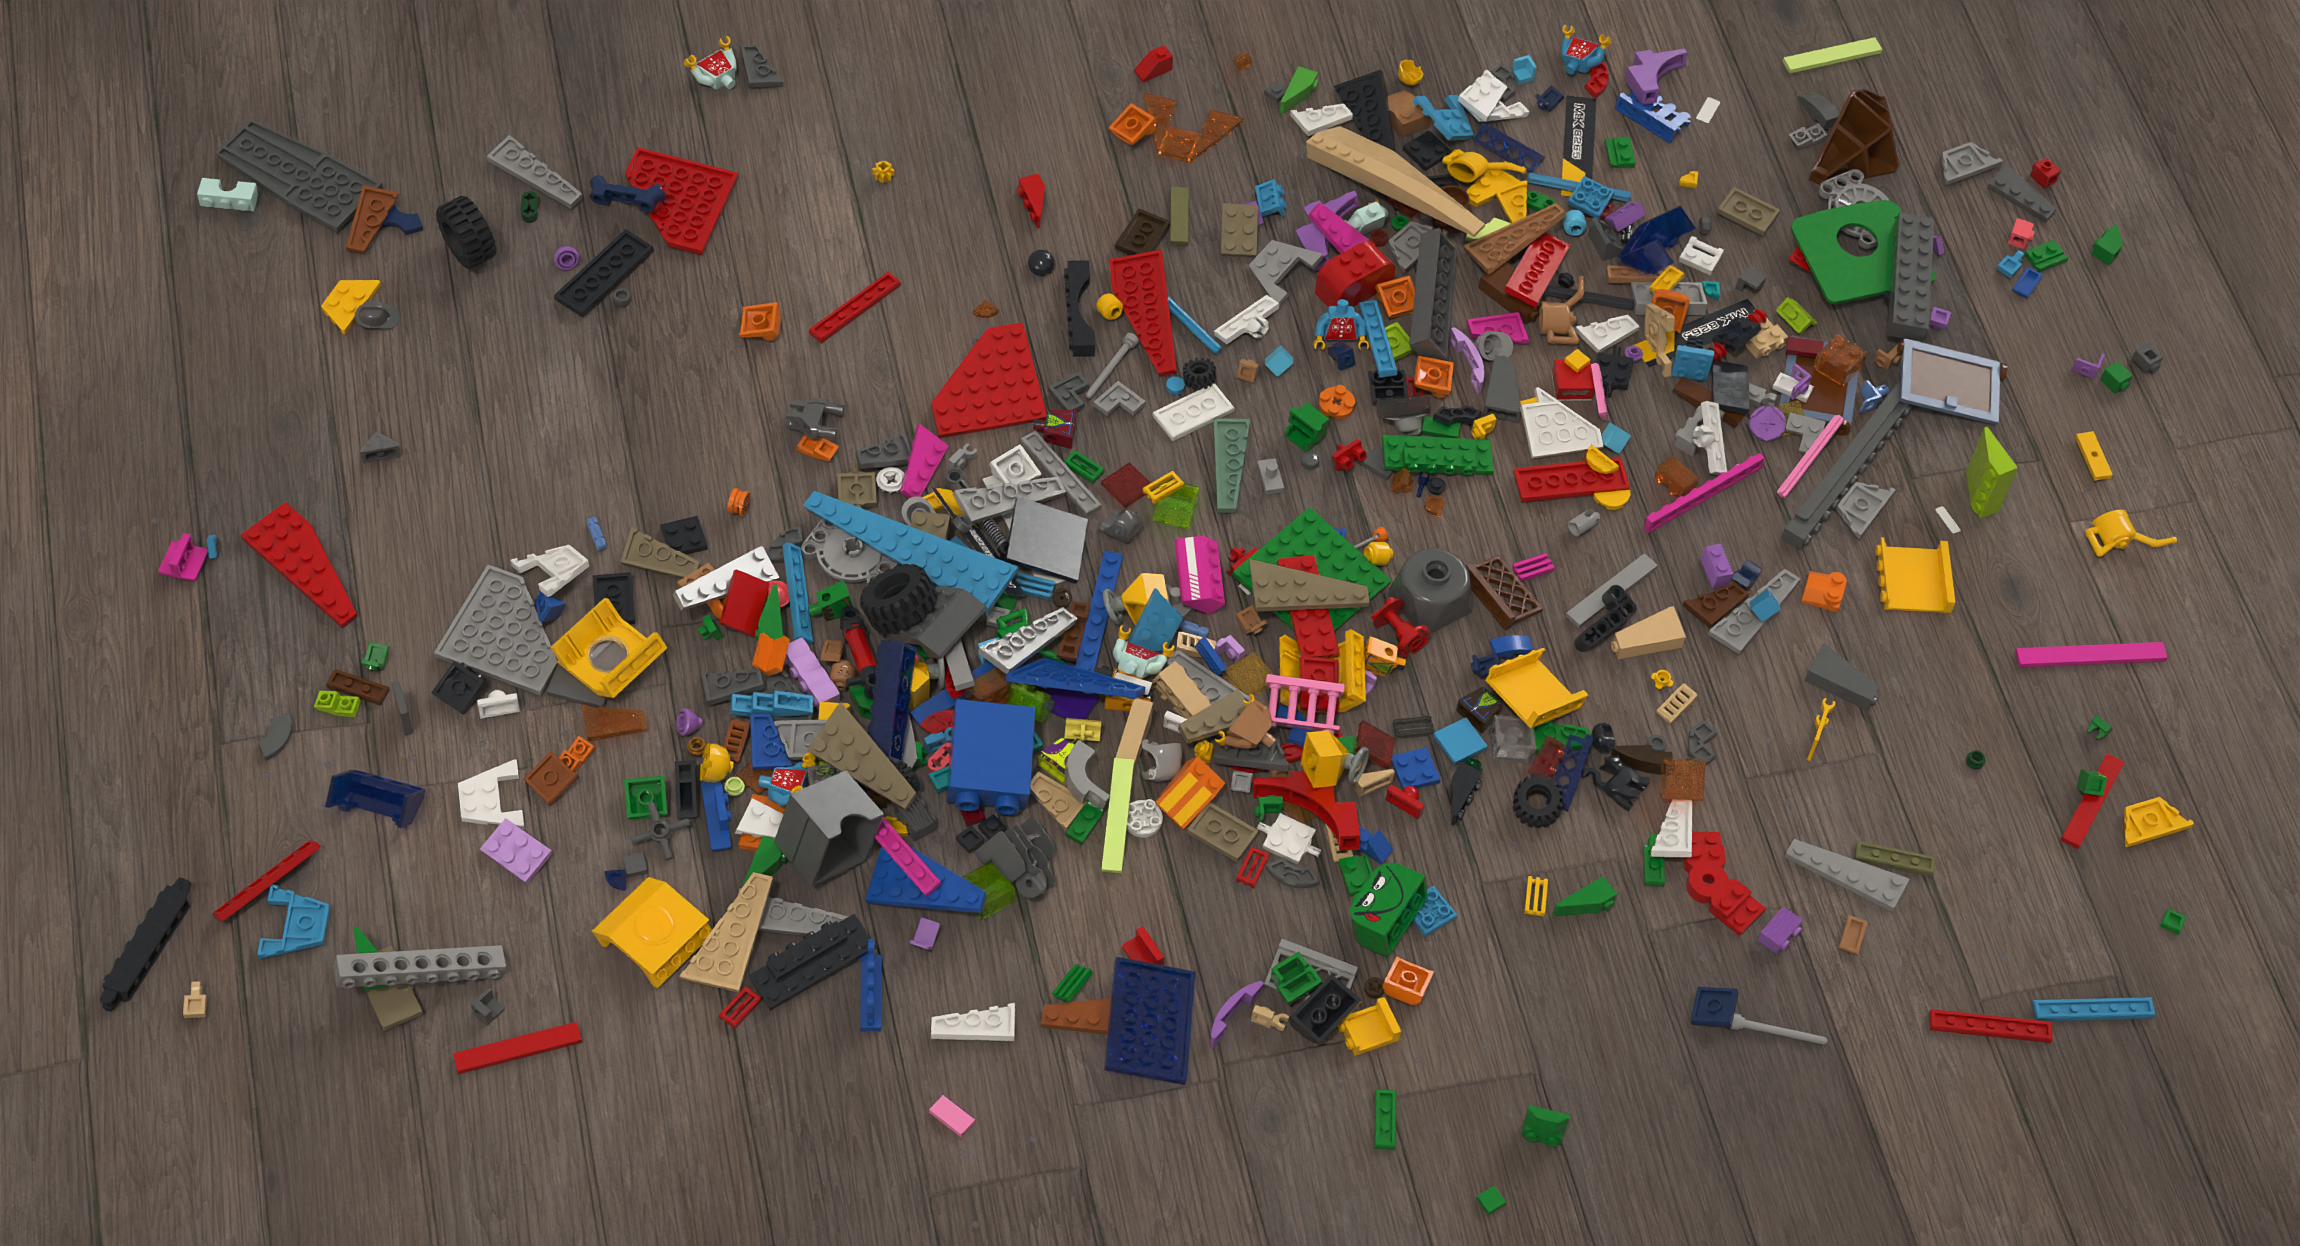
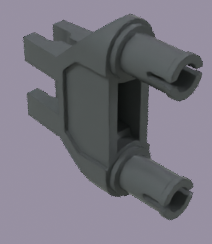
(810, 415)

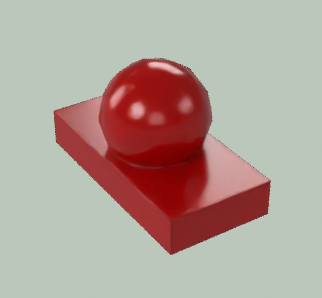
(1406, 800)

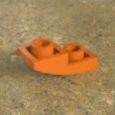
(577, 753)

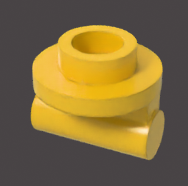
(1204, 750)

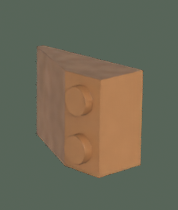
(1405, 115)

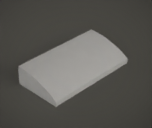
(1693, 290)

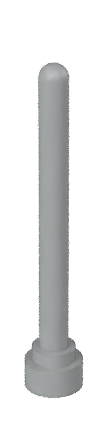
(1129, 342)
(1740, 1023)

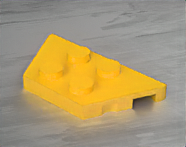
(346, 299)
(2151, 821)

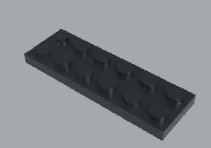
(603, 273)

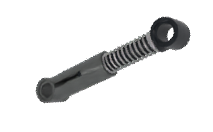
(990, 528)

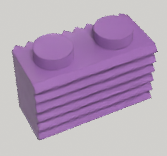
(1716, 566)
(1780, 930)

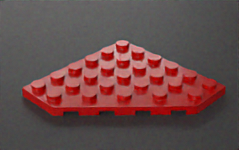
(693, 196)
(991, 386)

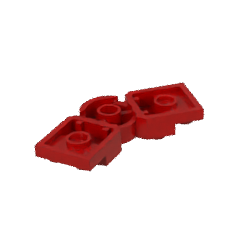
(1727, 898)

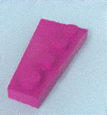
(1335, 229)
(923, 461)

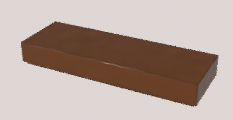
(357, 687)

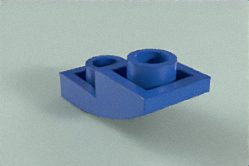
(1508, 645)

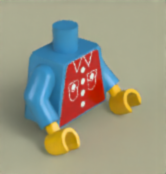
(1582, 54)
(1340, 323)
(787, 780)

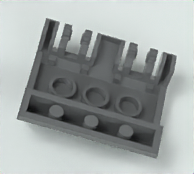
(946, 623)

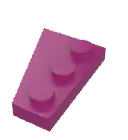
(1507, 323)

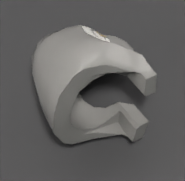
(1167, 758)

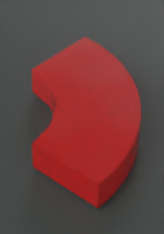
(1598, 81)
(937, 722)

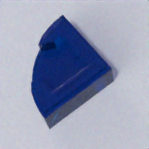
(616, 879)

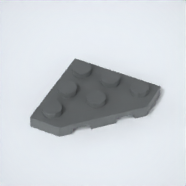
(781, 682)

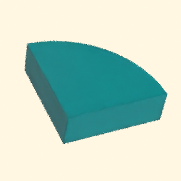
(1711, 289)

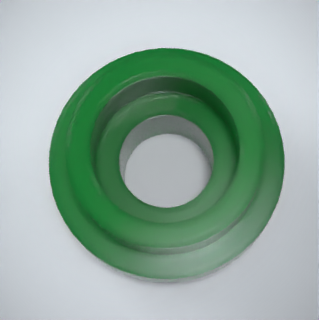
(1399, 222)

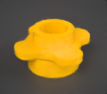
(1664, 675)

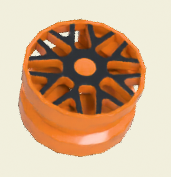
(738, 502)

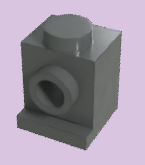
(2147, 358)

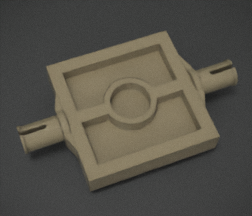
(857, 487)

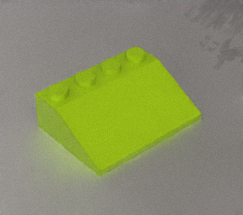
(1989, 475)

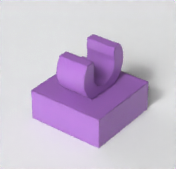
(1939, 318)

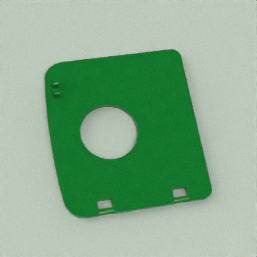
(1838, 273)

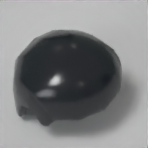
(1041, 262)
(1603, 737)

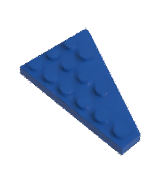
(1060, 675)
(894, 887)

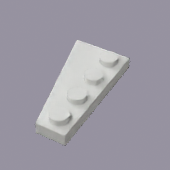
(1675, 832)

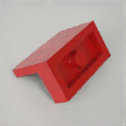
(1143, 948)

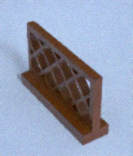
(1490, 596)

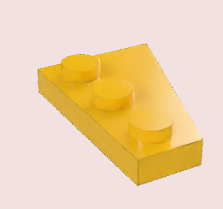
(1484, 188)

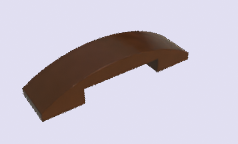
(1072, 638)

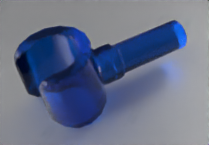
(1422, 481)

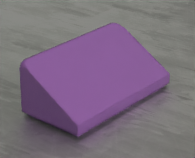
(1625, 216)

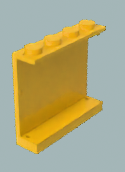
(1915, 578)
(1533, 689)

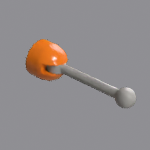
(1379, 535)

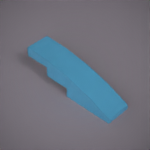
(778, 704)

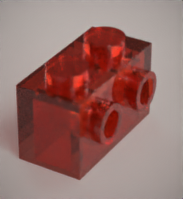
(1547, 757)

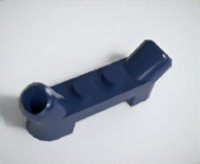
(644, 198)

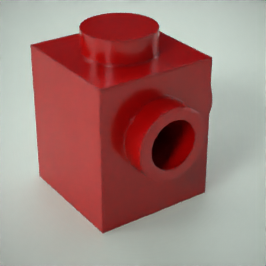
(2045, 173)

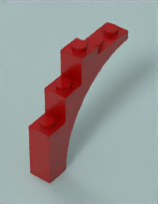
(1338, 816)

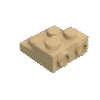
(1767, 340)

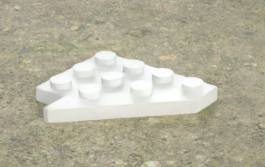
(1556, 429)

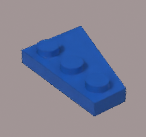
(766, 744)

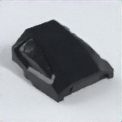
(1387, 386)

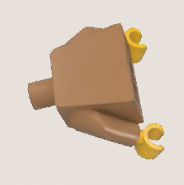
(1249, 727)

